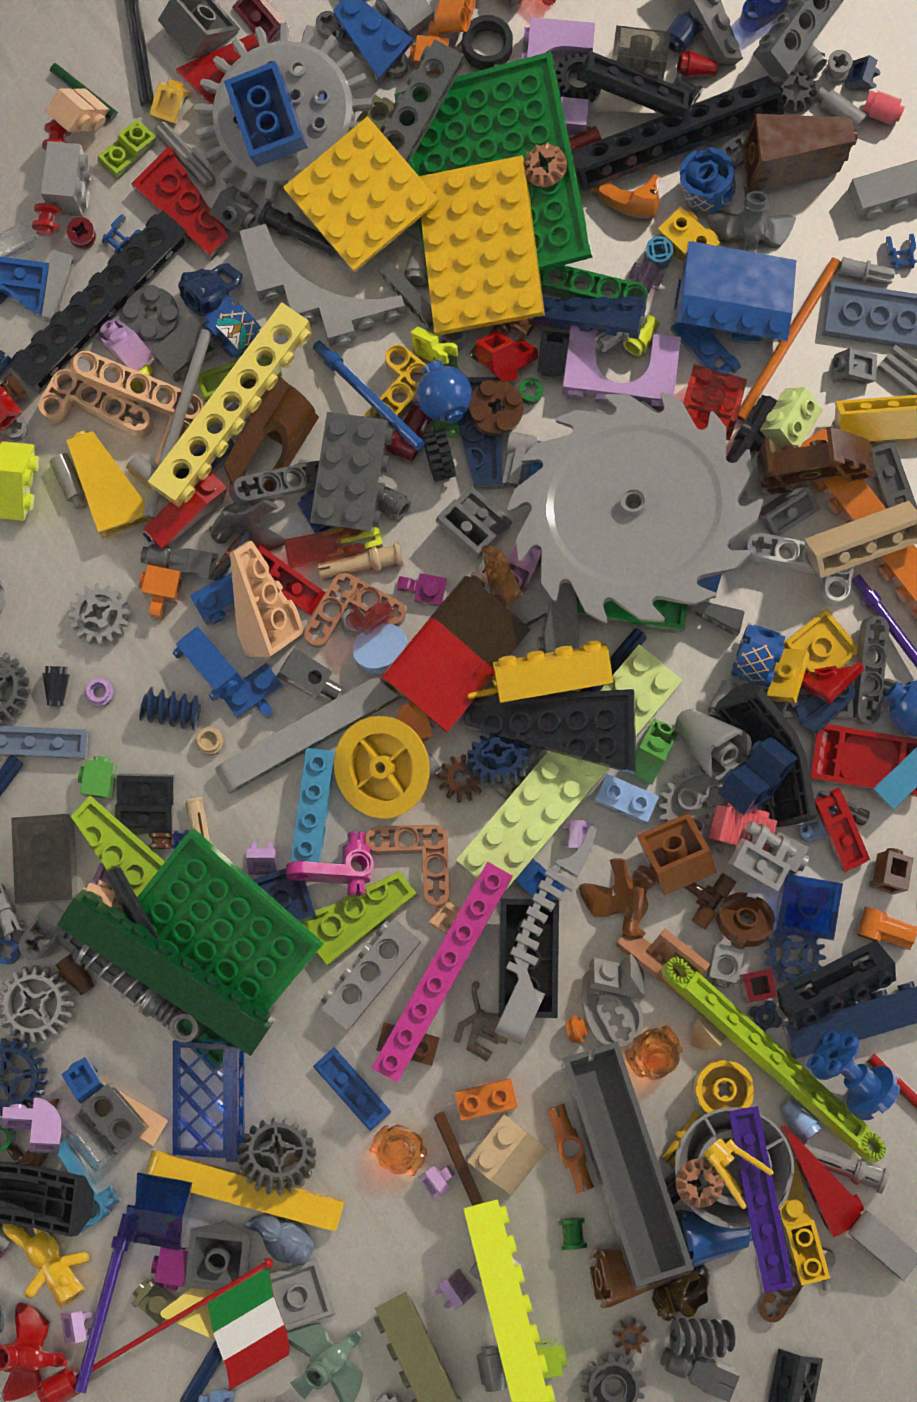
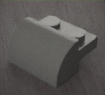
(473, 521)

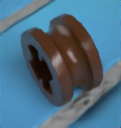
(161, 841)

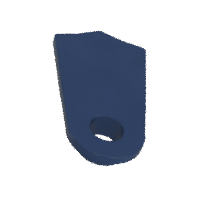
(817, 713)

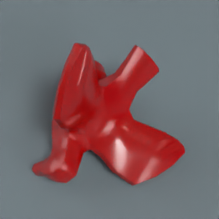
(26, 1354)

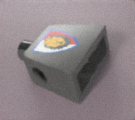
(296, 672)

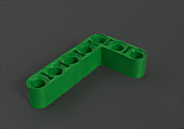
(595, 282)

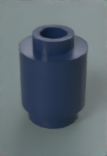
(683, 32)

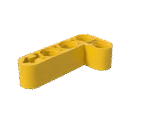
(403, 383)

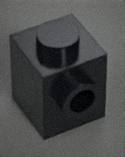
(553, 353)

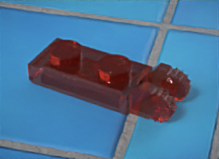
(321, 547)

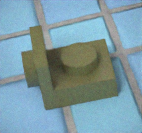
(152, 1299)

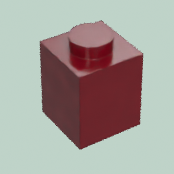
(758, 986)

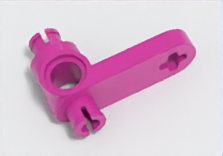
(342, 873)

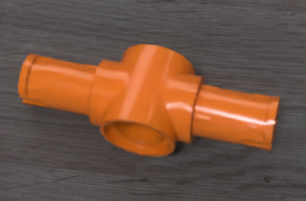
(575, 1163)

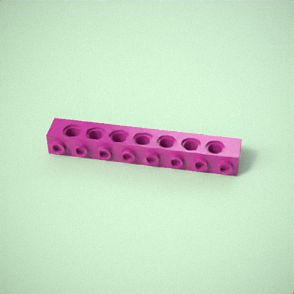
(442, 972)

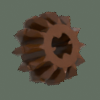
(457, 787)

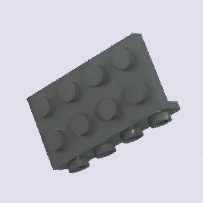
(351, 472)

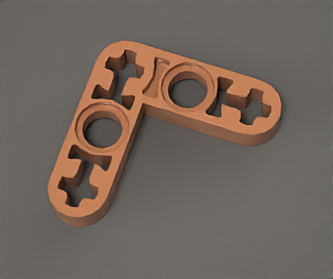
(352, 597)
(428, 852)

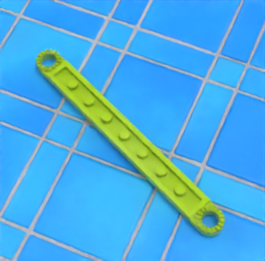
(774, 1059)

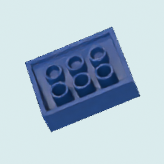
(736, 292)

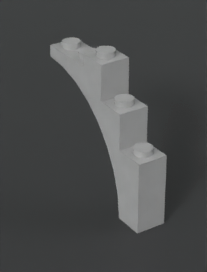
(338, 313)

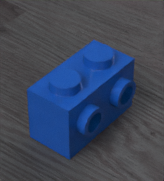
(215, 600)

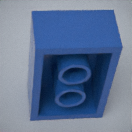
(265, 114)

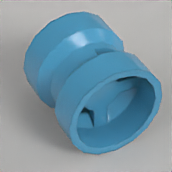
(657, 256)

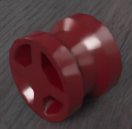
(83, 239)

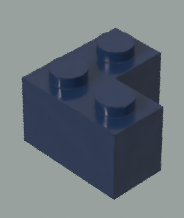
(758, 777)

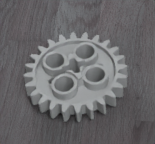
(698, 786)

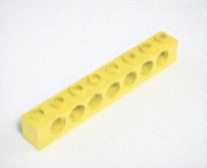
(282, 322)

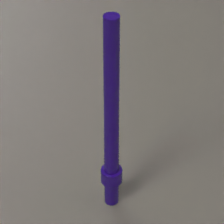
(873, 600)
(119, 1246)

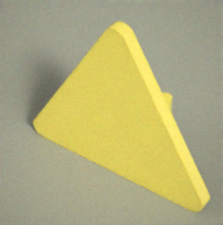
(199, 1319)

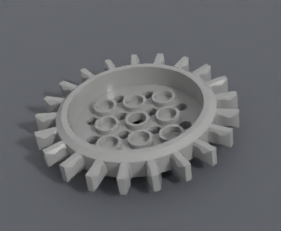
(317, 77)

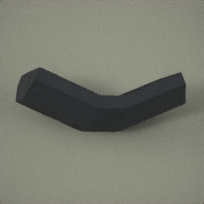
(757, 715)
(44, 1198)

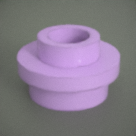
(91, 688)

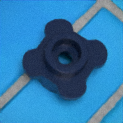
(770, 1009)

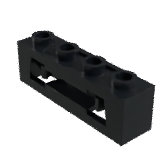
(836, 985)

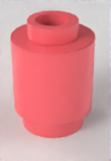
(883, 107)

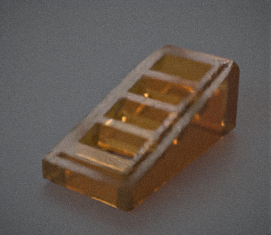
(500, 576)

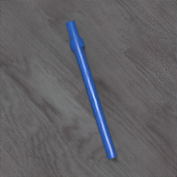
(335, 363)

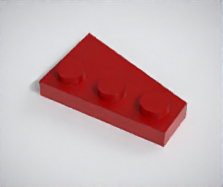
(206, 69)

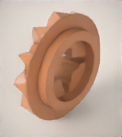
(556, 168)
(689, 1193)

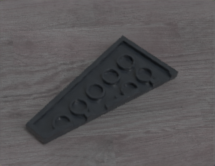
(574, 724)

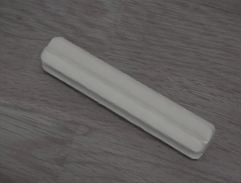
(185, 154)

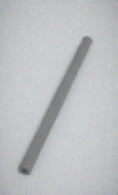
(181, 411)

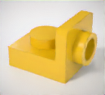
(168, 100)

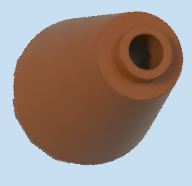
(611, 1278)

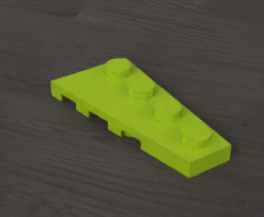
(116, 844)
(354, 918)

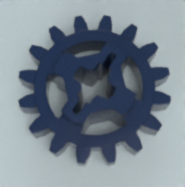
(497, 760)
(803, 965)

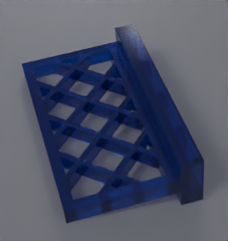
(232, 1105)

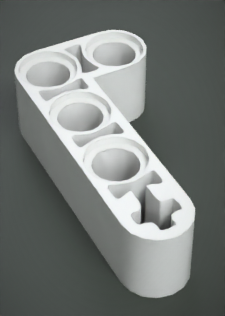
(797, 563)

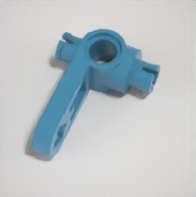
(101, 1199)

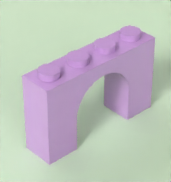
(562, 38)
(585, 380)

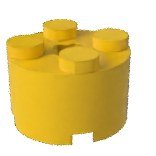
(722, 1071)

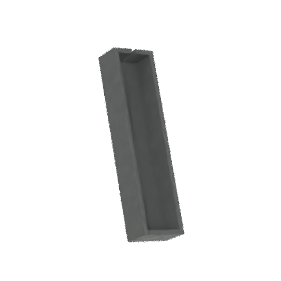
(626, 1167)

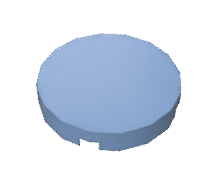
(379, 648)

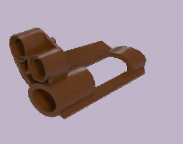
(282, 416)

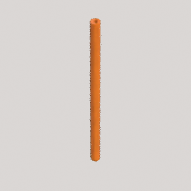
(783, 347)

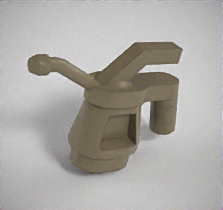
(482, 1025)

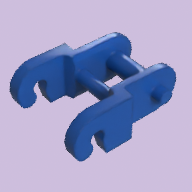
(107, 238)
(892, 251)

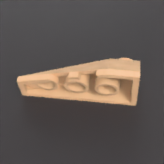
(262, 612)

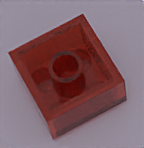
(716, 392)

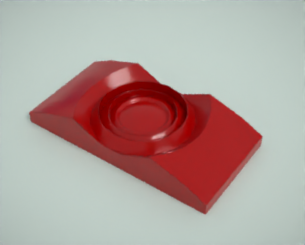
(857, 756)

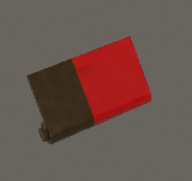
(455, 652)

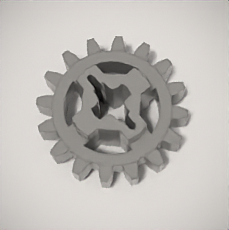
(89, 619)

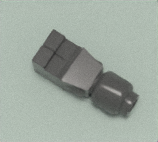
(182, 560)
(702, 1372)

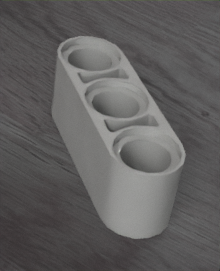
(884, 1245)

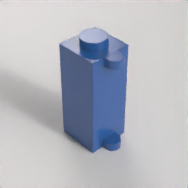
(209, 664)

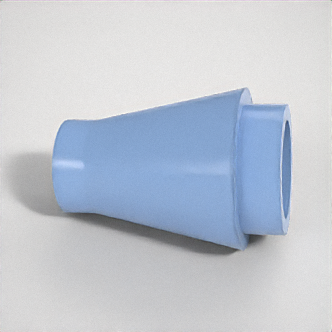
(801, 1121)

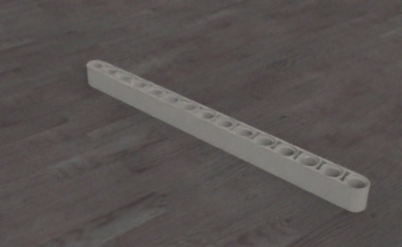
(338, 715)

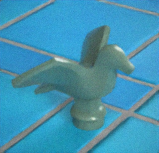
(327, 1362)

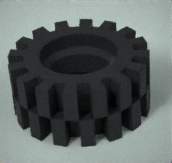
(563, 71)
(439, 455)

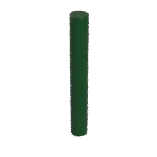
(73, 83)

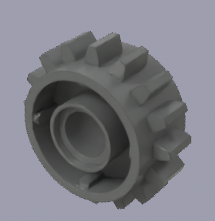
(613, 1369)

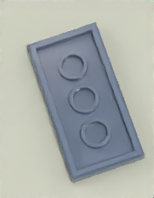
(871, 315)

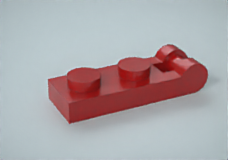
(842, 831)

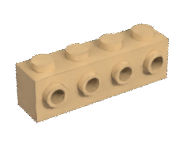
(862, 539)

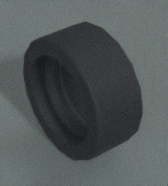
(492, 23)

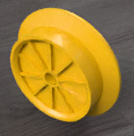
(381, 767)

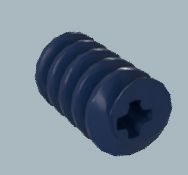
(170, 708)

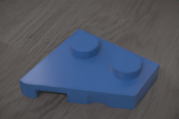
(24, 282)

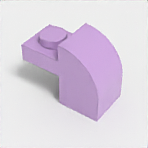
(41, 1120)

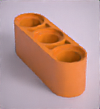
(454, 15)

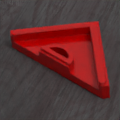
(830, 681)

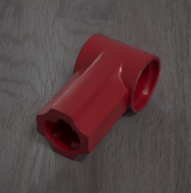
(418, 423)

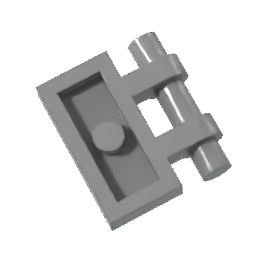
(760, 864)

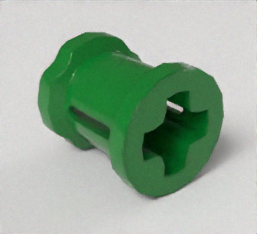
(572, 1233)

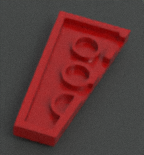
(170, 189)

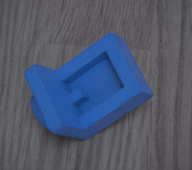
(531, 877)

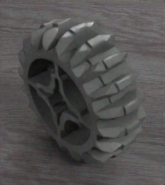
(15, 675)
(255, 1160)

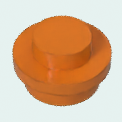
(576, 1029)

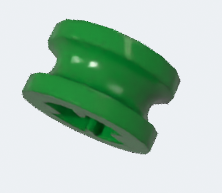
(528, 400)

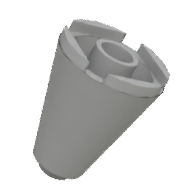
(712, 742)

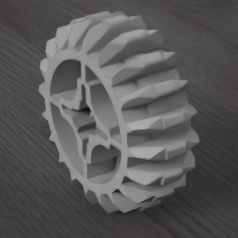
(26, 993)

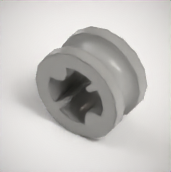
(21, 433)

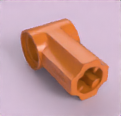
(878, 926)

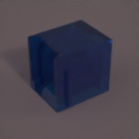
(159, 1211)

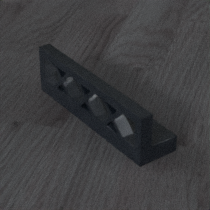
(633, 85)
(790, 1380)

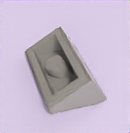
(788, 509)

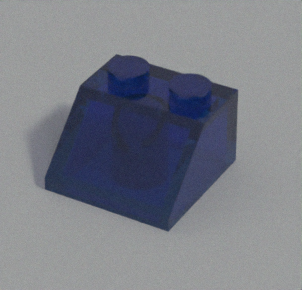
(808, 906)

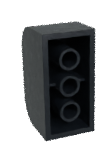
(545, 972)

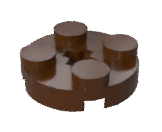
(509, 399)
(741, 933)

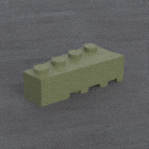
(414, 1351)

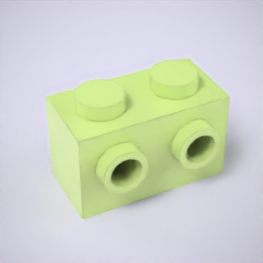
(791, 417)

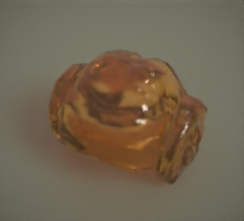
(654, 1053)
(399, 1149)

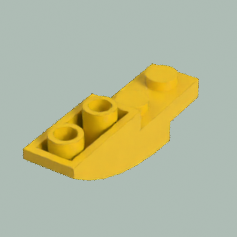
(802, 1235)

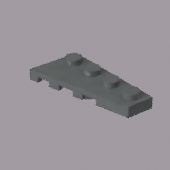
(716, 30)

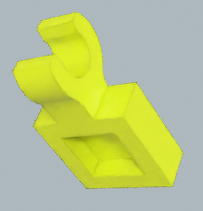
(427, 346)

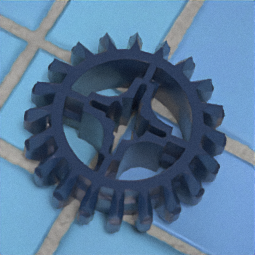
(33, 1073)

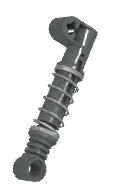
(150, 1002)

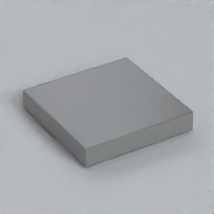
(302, 1294)

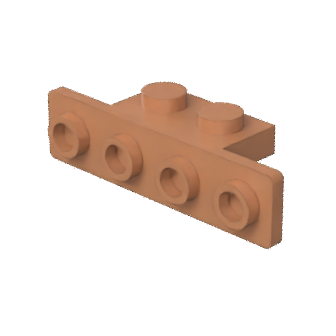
(662, 949)

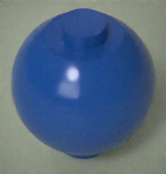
(443, 392)
(903, 706)

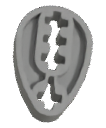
(598, 1021)

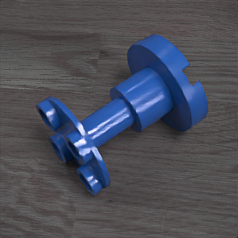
(868, 1088)

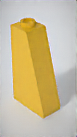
(109, 493)

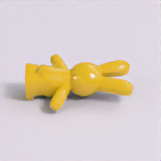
(54, 1270)

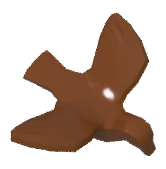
(625, 897)

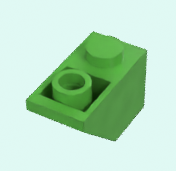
(654, 750)

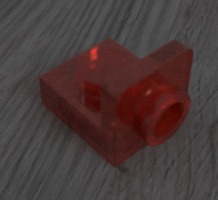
(375, 617)

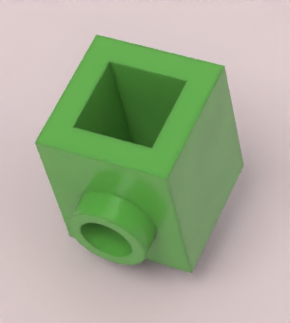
(97, 778)

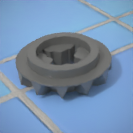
(804, 98)

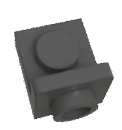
(854, 365)

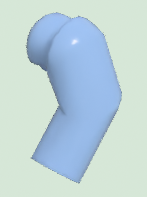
(813, 831)

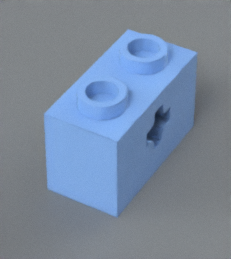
(626, 799)

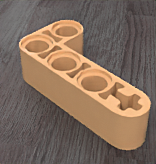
(99, 407)

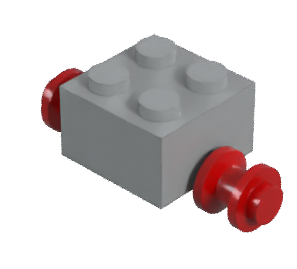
(63, 180)

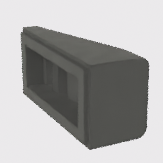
(724, 617)

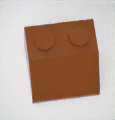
(677, 853)

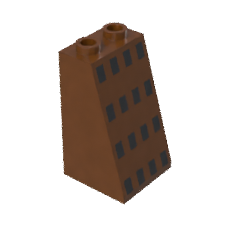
(795, 148)

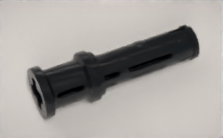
(285, 224)

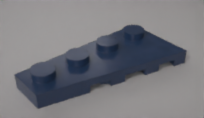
(602, 313)
(482, 450)

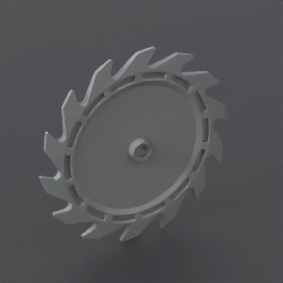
(642, 552)

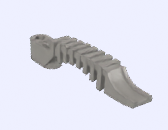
(525, 999)

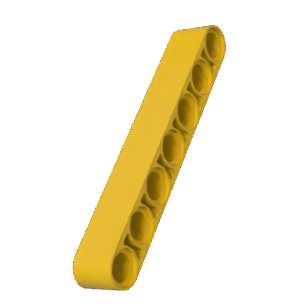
(233, 1188)

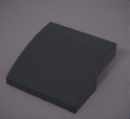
(145, 802)

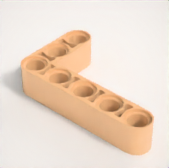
(122, 388)

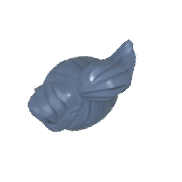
(283, 1238)

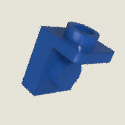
(82, 1079)

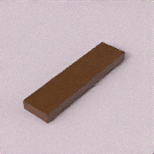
(458, 1159)

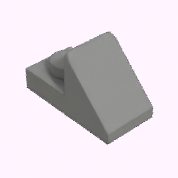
(618, 978)

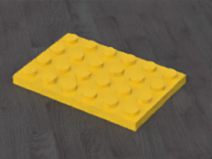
(481, 247)

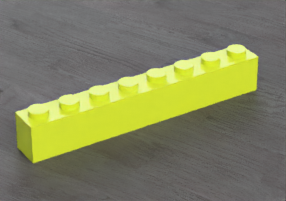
(507, 1304)

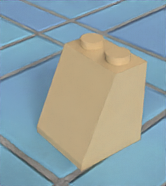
(506, 1154)

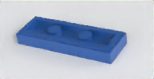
(352, 1088)

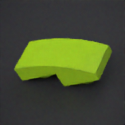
(128, 148)

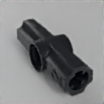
(749, 434)

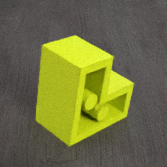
(16, 478)

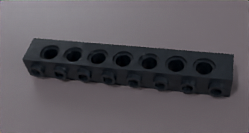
(675, 134)
(79, 335)

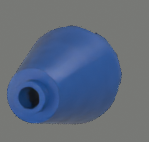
(709, 1241)

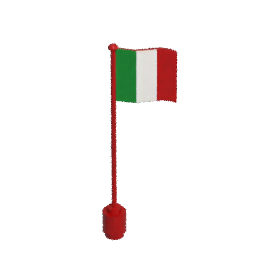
(243, 1324)

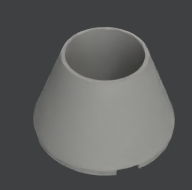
(704, 1133)

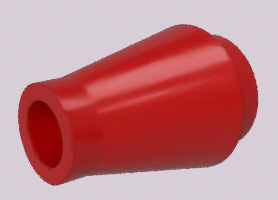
(696, 65)

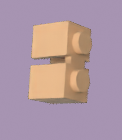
(77, 110)

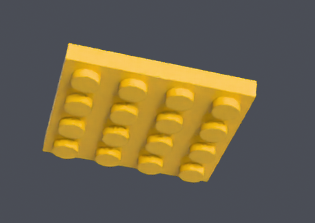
(361, 194)

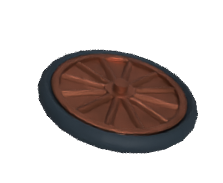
(225, 561)

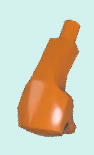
(641, 203)

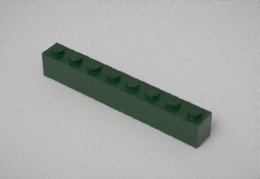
(166, 971)

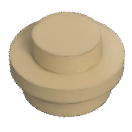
(209, 740)

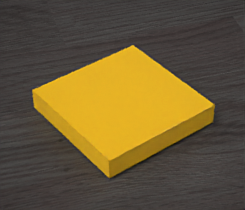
(825, 642)

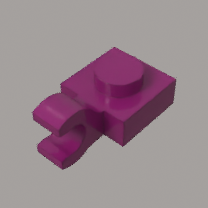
(428, 588)

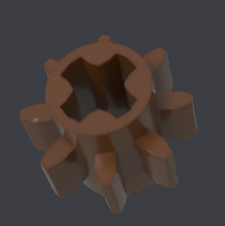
(638, 1336)

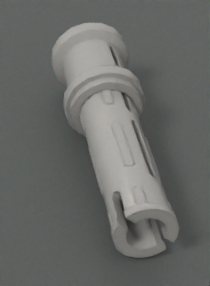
(857, 1171)

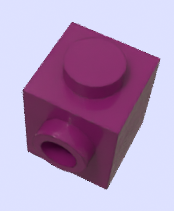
(170, 1268)

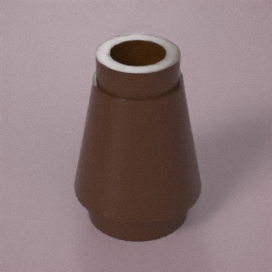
(75, 974)

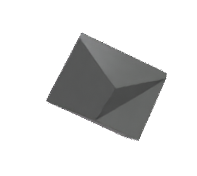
(216, 1256)

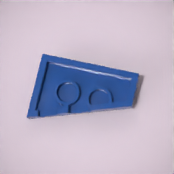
(374, 35)

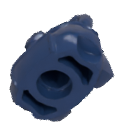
(205, 289)

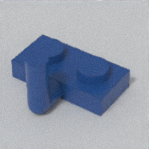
(254, 691)

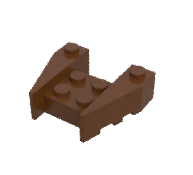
(842, 456)

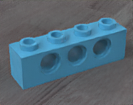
(313, 806)

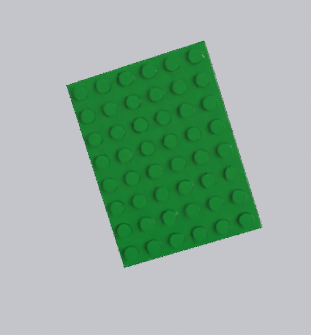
(501, 117)

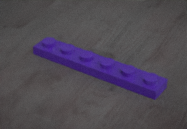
(761, 1201)

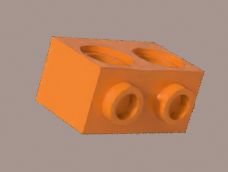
(486, 1099)

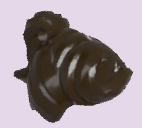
(683, 1294)

